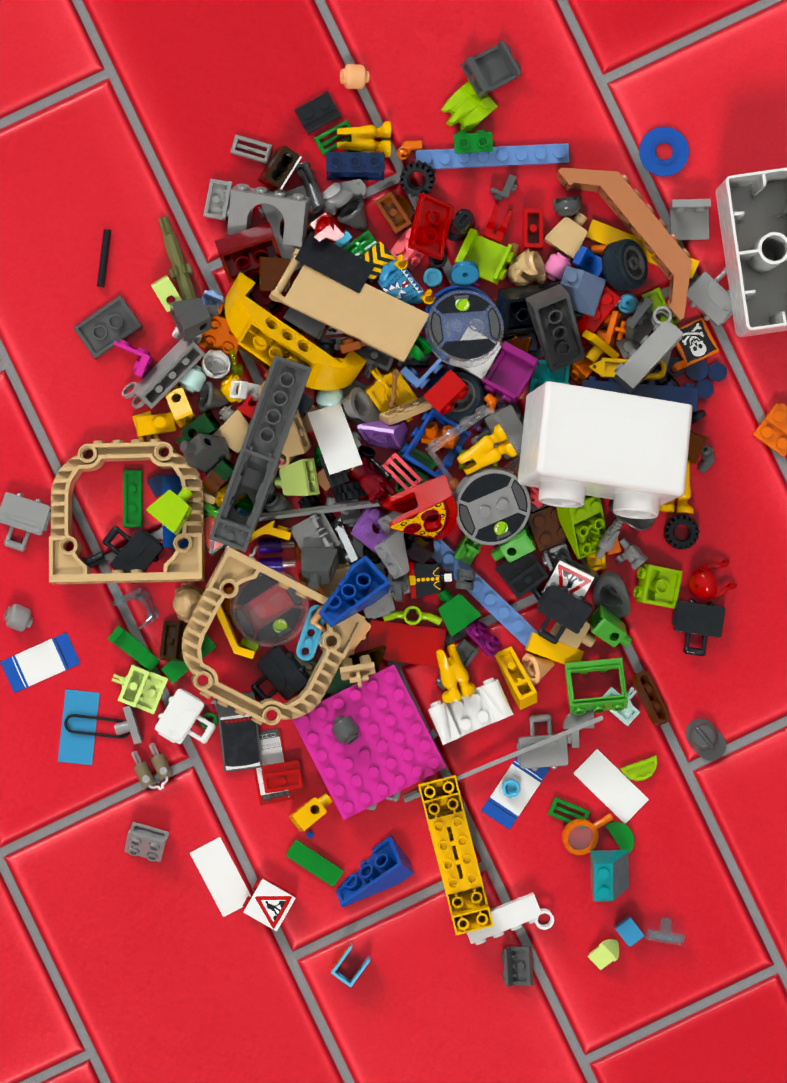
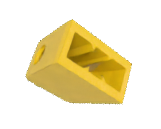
(181, 410)
(304, 818)

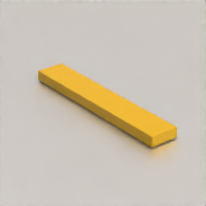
(606, 234)

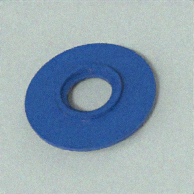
(648, 151)

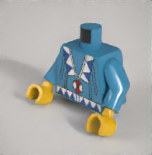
(400, 284)

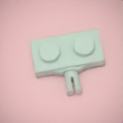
(628, 714)

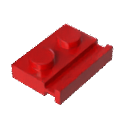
(282, 776)

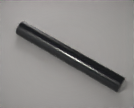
(103, 258)

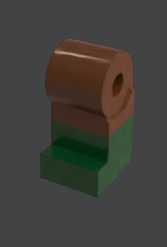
(218, 476)

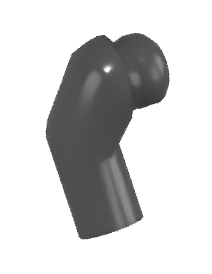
(708, 459)

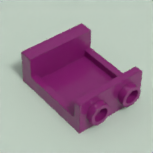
(510, 373)

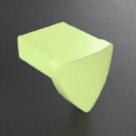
(605, 953)

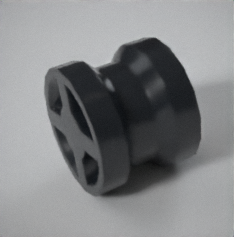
(327, 345)

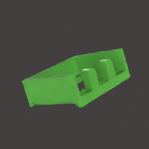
(597, 704)

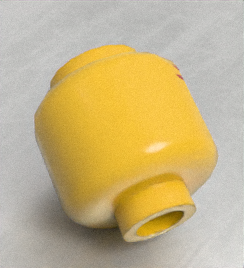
(226, 387)

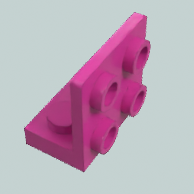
(141, 366)

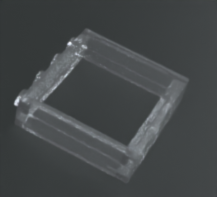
(465, 423)

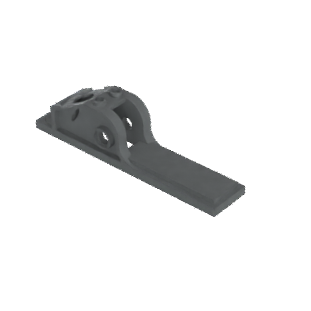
(265, 440)

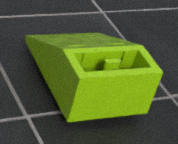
(583, 526)

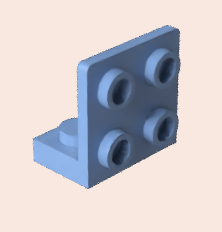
(411, 375)

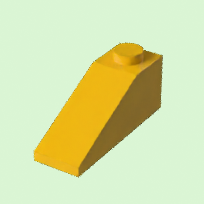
(516, 678)

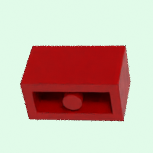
(533, 229)
(447, 393)

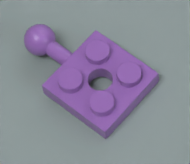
(363, 528)

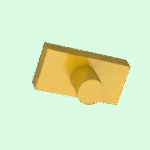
(598, 348)
(155, 424)

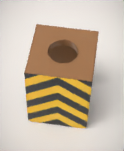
(378, 256)

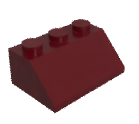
(242, 250)

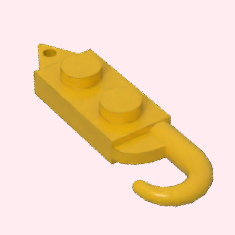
(606, 368)

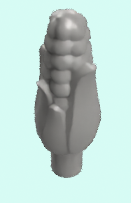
(609, 538)

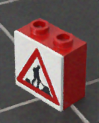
(268, 903)

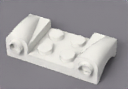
(471, 712)

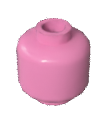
(556, 265)

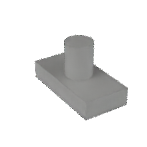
(129, 726)

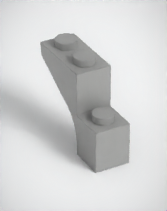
(392, 548)

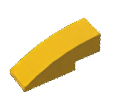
(557, 652)

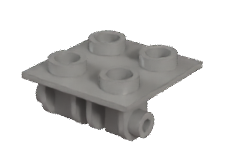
(315, 533)

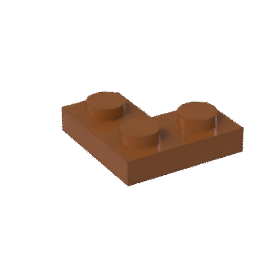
(349, 344)

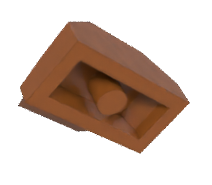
(395, 211)

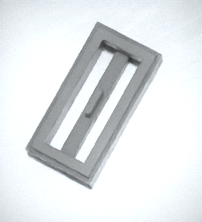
(249, 156)

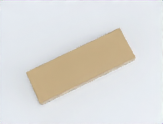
(405, 411)

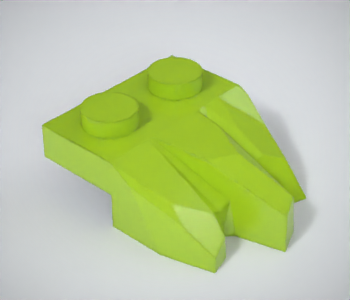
(468, 108)

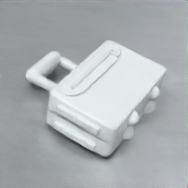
(181, 716)

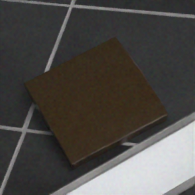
(172, 641)

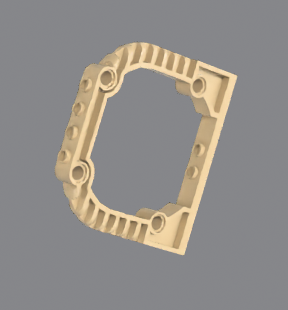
(69, 568)
(237, 569)

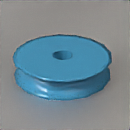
(464, 273)

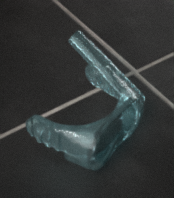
(138, 594)

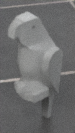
(340, 193)

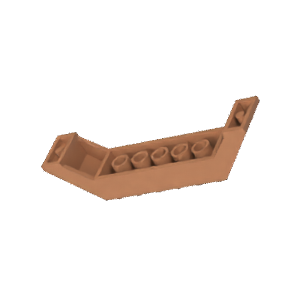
(641, 223)

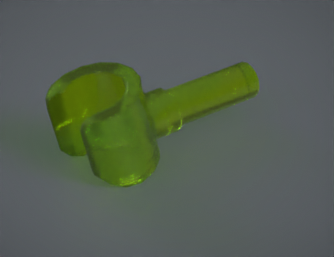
(237, 369)

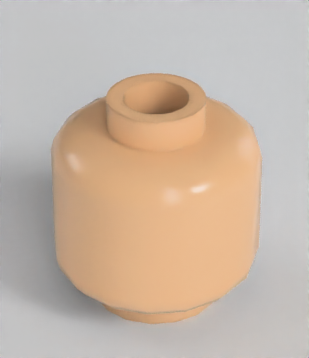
(354, 76)

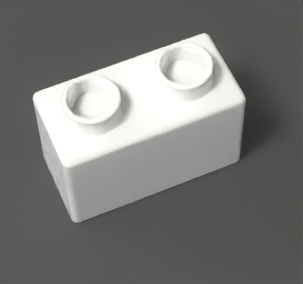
(755, 249)
(604, 447)

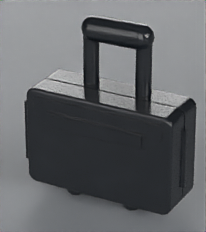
(137, 553)
(563, 608)
(699, 620)
(283, 673)

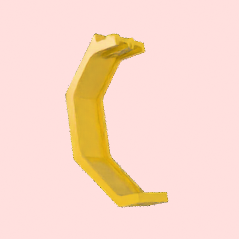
(281, 532)

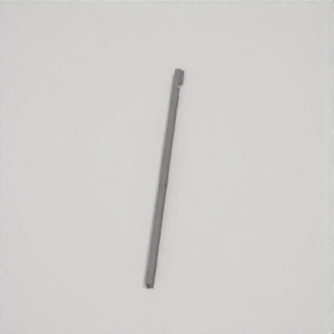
(317, 510)
(415, 794)

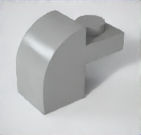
(573, 720)

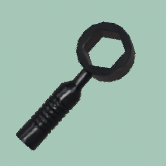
(369, 453)

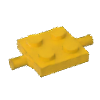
(381, 391)

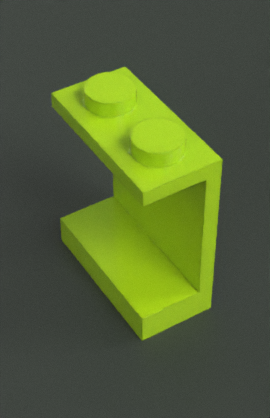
(487, 255)

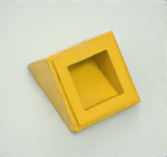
(594, 563)

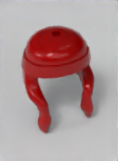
(704, 584)

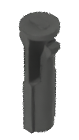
(306, 174)

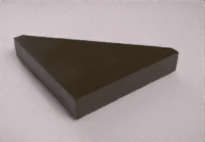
(375, 654)

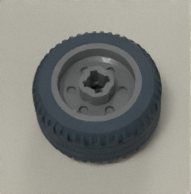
(624, 265)
(471, 402)

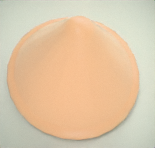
(536, 667)

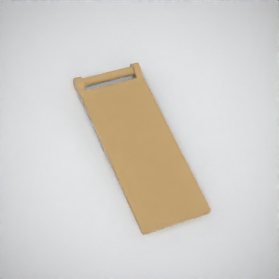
(366, 315)

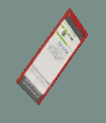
(272, 752)

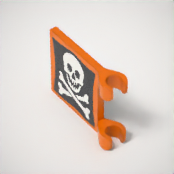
(695, 344)

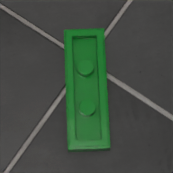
(132, 498)
(176, 669)
(314, 863)

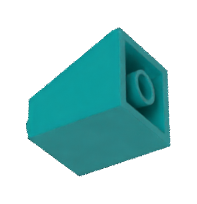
(609, 874)

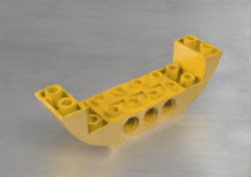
(268, 336)
(455, 855)

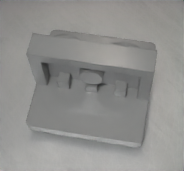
(146, 842)

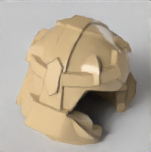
(527, 268)
(186, 600)

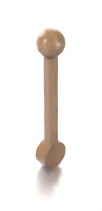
(395, 373)

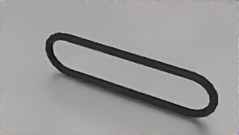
(90, 733)

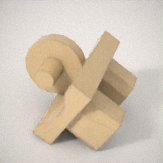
(357, 672)

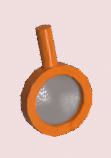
(581, 835)

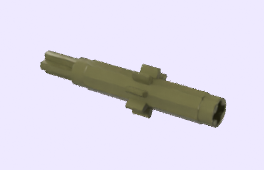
(180, 270)

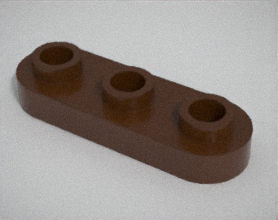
(650, 698)

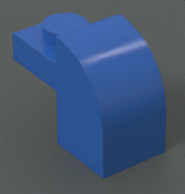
(588, 262)

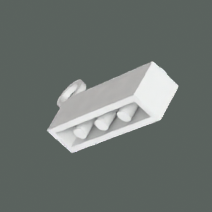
(511, 916)

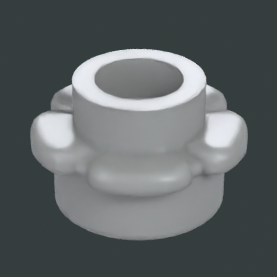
(225, 413)

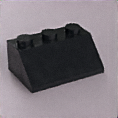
(514, 308)

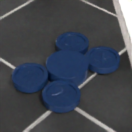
(698, 371)

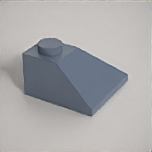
(584, 290)

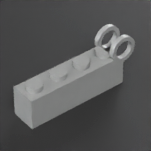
(650, 353)
(164, 374)

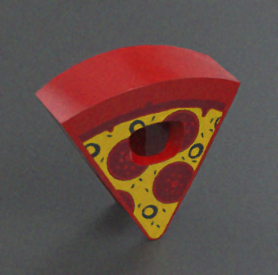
(426, 508)

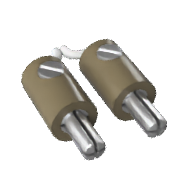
(160, 764)

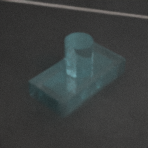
(664, 934)

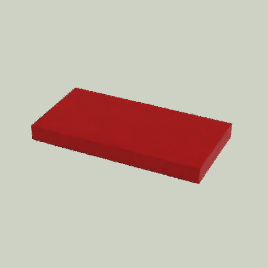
(407, 642)

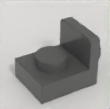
(353, 515)

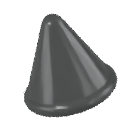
(354, 215)
(211, 398)

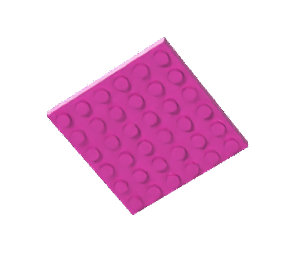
(390, 749)

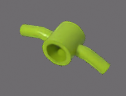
(422, 616)

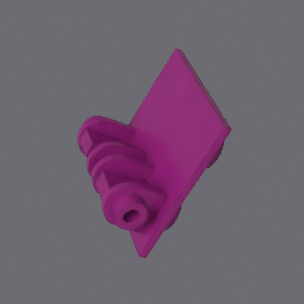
(489, 643)

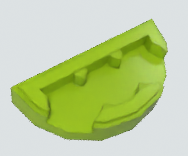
(640, 770)

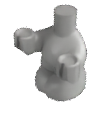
(632, 553)

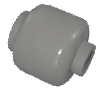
(18, 617)

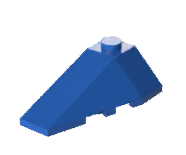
(356, 591)
(381, 871)

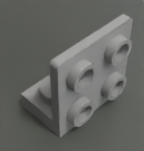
(690, 218)

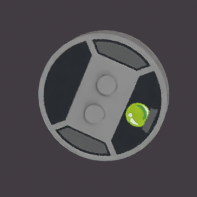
(491, 505)

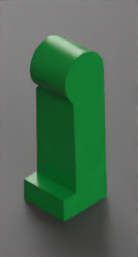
(134, 648)

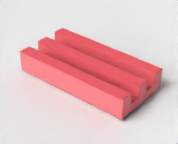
(390, 461)

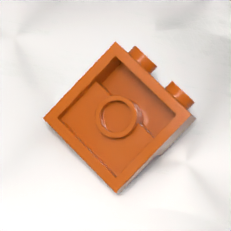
(773, 429)

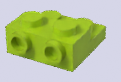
(658, 585)

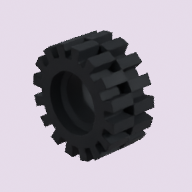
(421, 168)
(348, 491)
(681, 520)

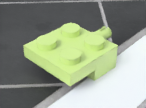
(141, 688)

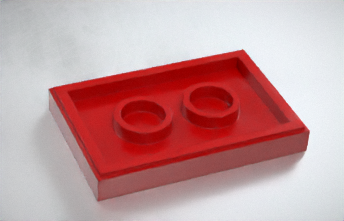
(430, 226)

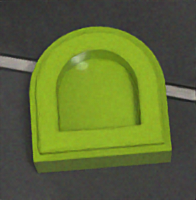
(245, 642)

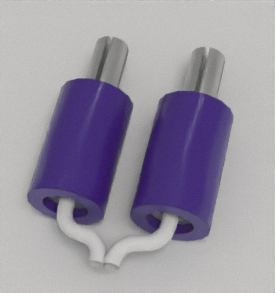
(273, 546)

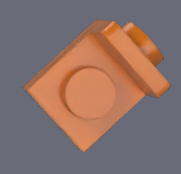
(580, 370)

